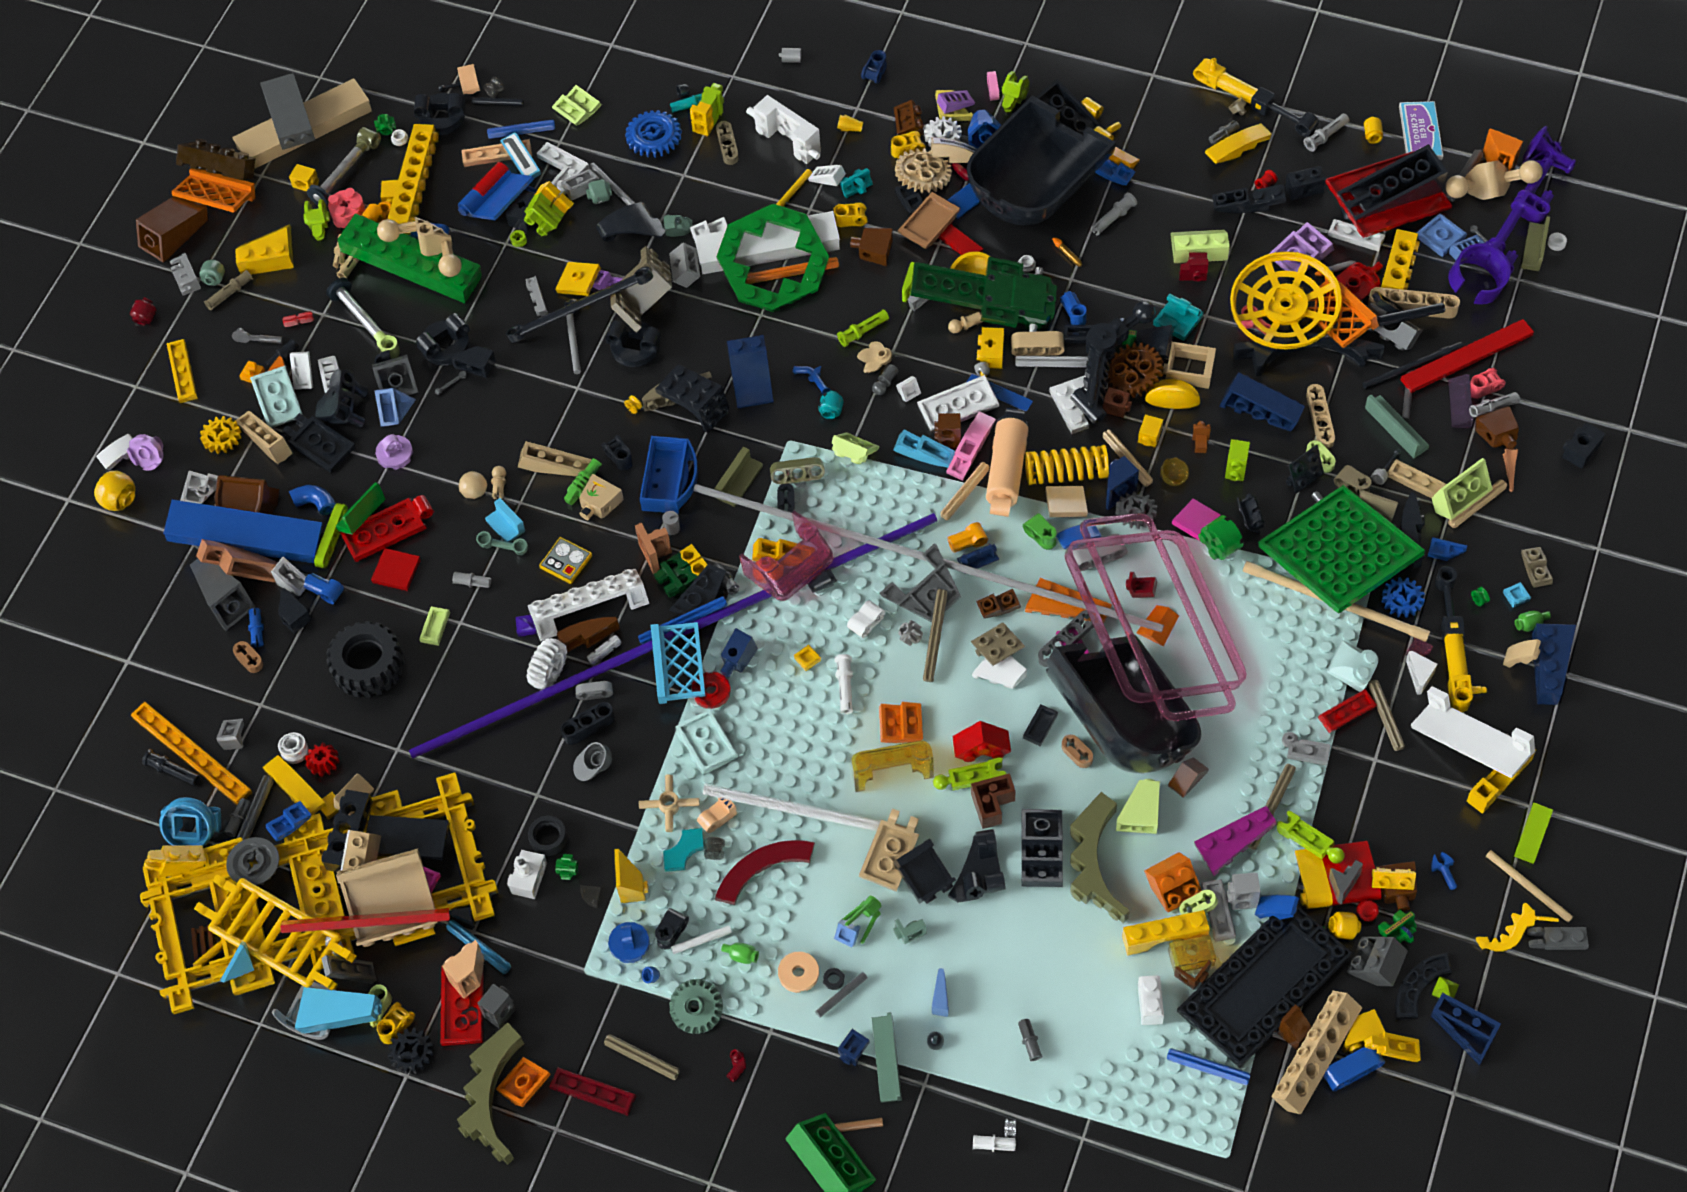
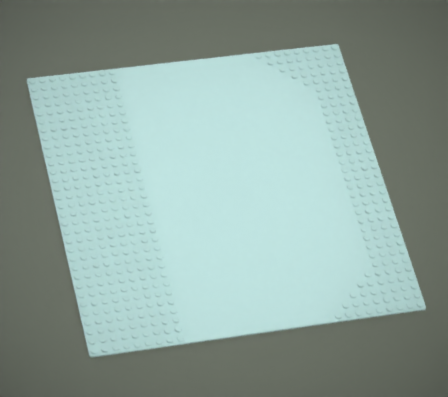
(1017, 947)

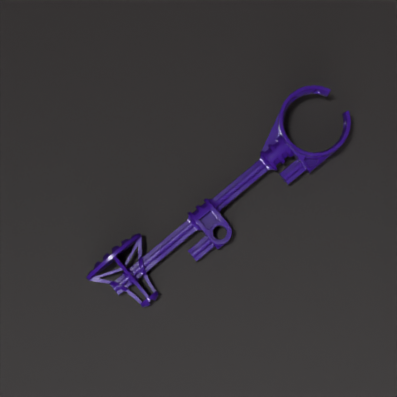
(1525, 205)

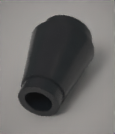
(822, 580)

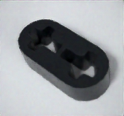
(790, 500)

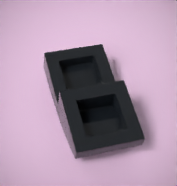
(908, 198)

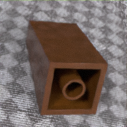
(169, 226)

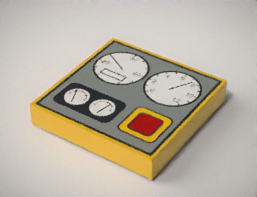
(565, 560)

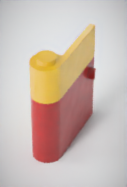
(1316, 872)

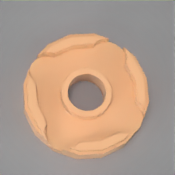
(798, 960)

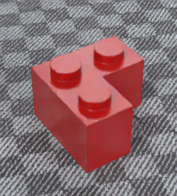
(981, 740)

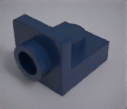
(852, 1047)

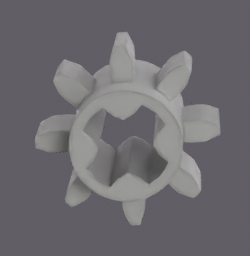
(910, 633)

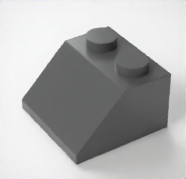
(395, 374)

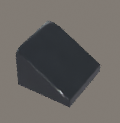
(464, 916)

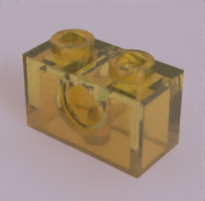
(1200, 944)

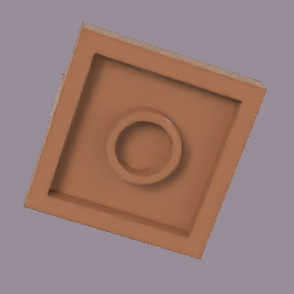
(653, 545)

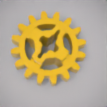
(221, 436)

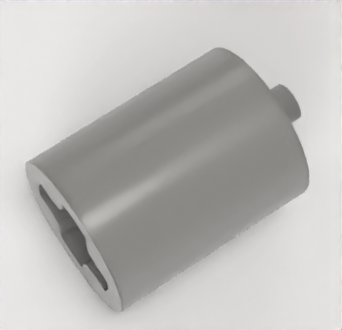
(791, 55)
(671, 522)

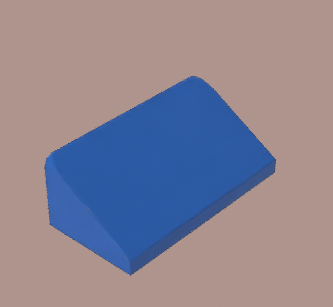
(965, 200)

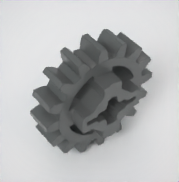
(1136, 504)

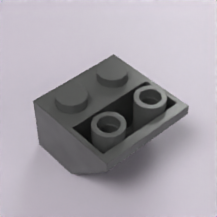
(1378, 960)

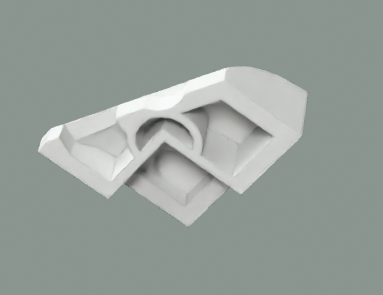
(198, 487)
(1007, 672)

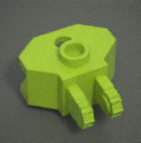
(1014, 92)
(317, 219)

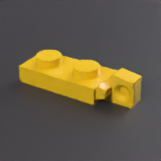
(1395, 1046)

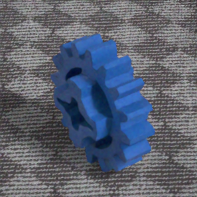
(1405, 591)

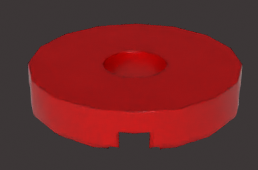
(715, 699)

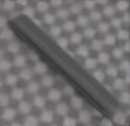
(1470, 164)
(256, 807)

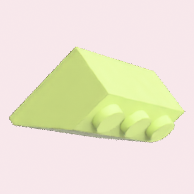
(1212, 242)
(1463, 491)

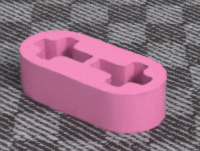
(993, 85)

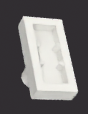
(301, 370)

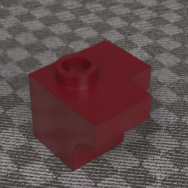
(1195, 268)

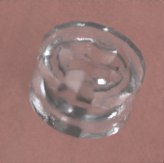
(1010, 1128)

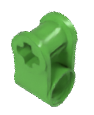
(1041, 531)

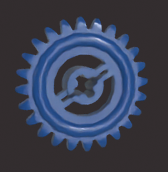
(655, 142)

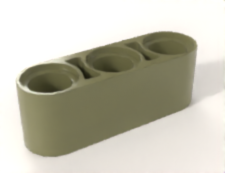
(789, 476)

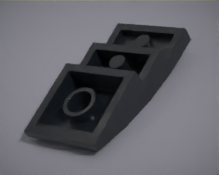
(1041, 848)

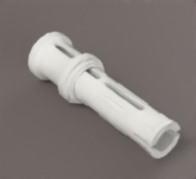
(844, 676)

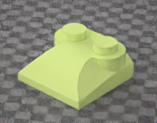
(853, 447)

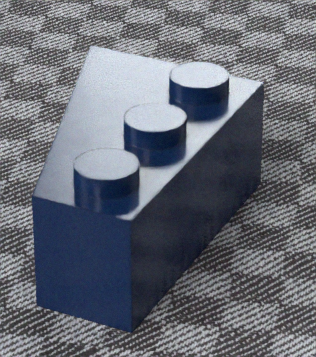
(1466, 1026)

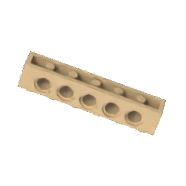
(1316, 1052)

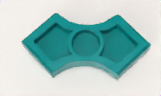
(689, 843)

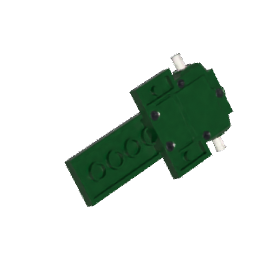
(1003, 294)

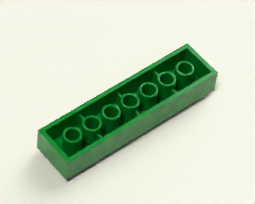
(406, 260)

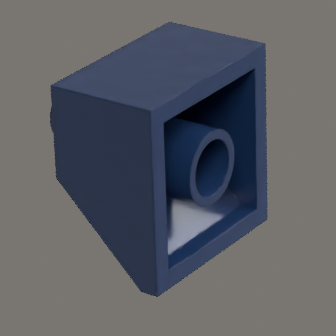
(1121, 480)

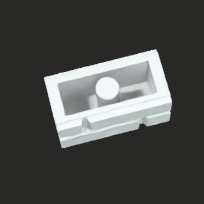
(1150, 1000)

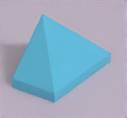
(239, 964)

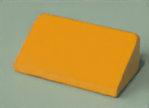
(1122, 157)

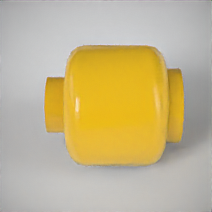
(1344, 925)

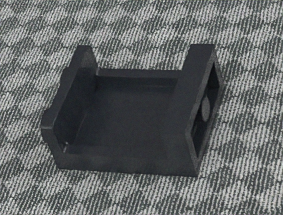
(924, 872)

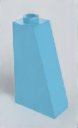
(335, 1009)

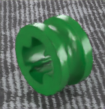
(1480, 596)

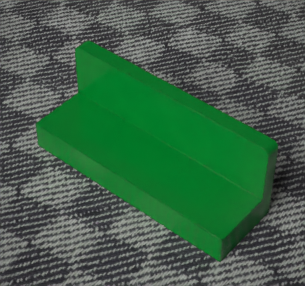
(361, 510)

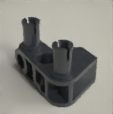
(332, 407)

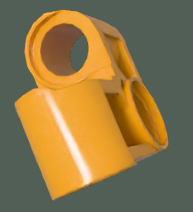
(377, 212)

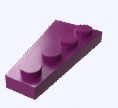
(1227, 842)

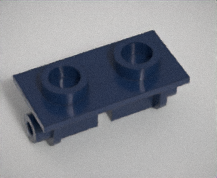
(980, 557)

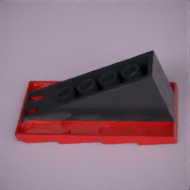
(1392, 191)

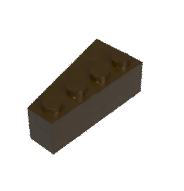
(216, 159)

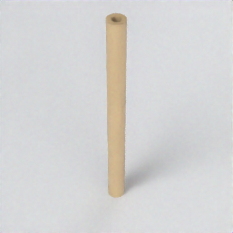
(1529, 886)

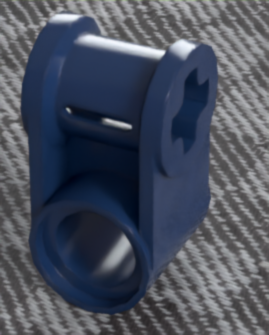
(875, 66)

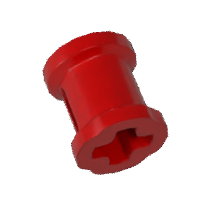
(1266, 180)

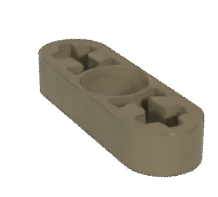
(726, 148)

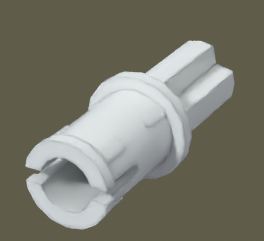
(994, 1143)

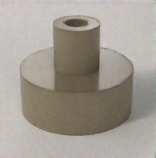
(1238, 106)

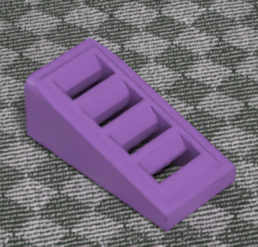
(951, 106)

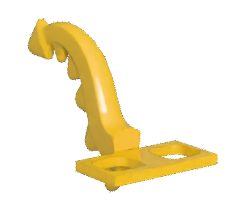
(1515, 931)

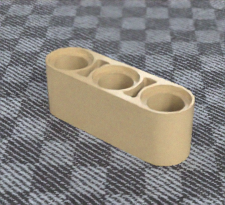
(1037, 343)

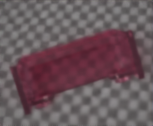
(796, 567)

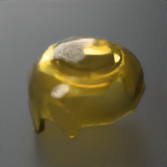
(1174, 472)

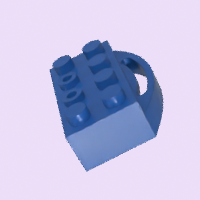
(669, 472)

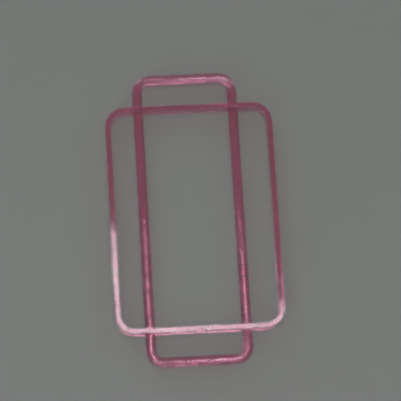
(1155, 694)

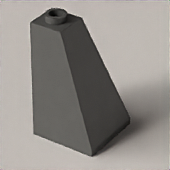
(222, 593)

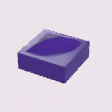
(525, 626)

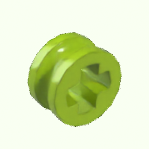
(518, 233)

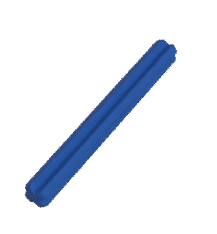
(689, 617)

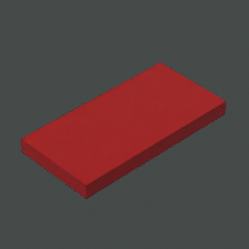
(452, 1005)

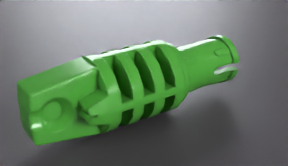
(578, 485)

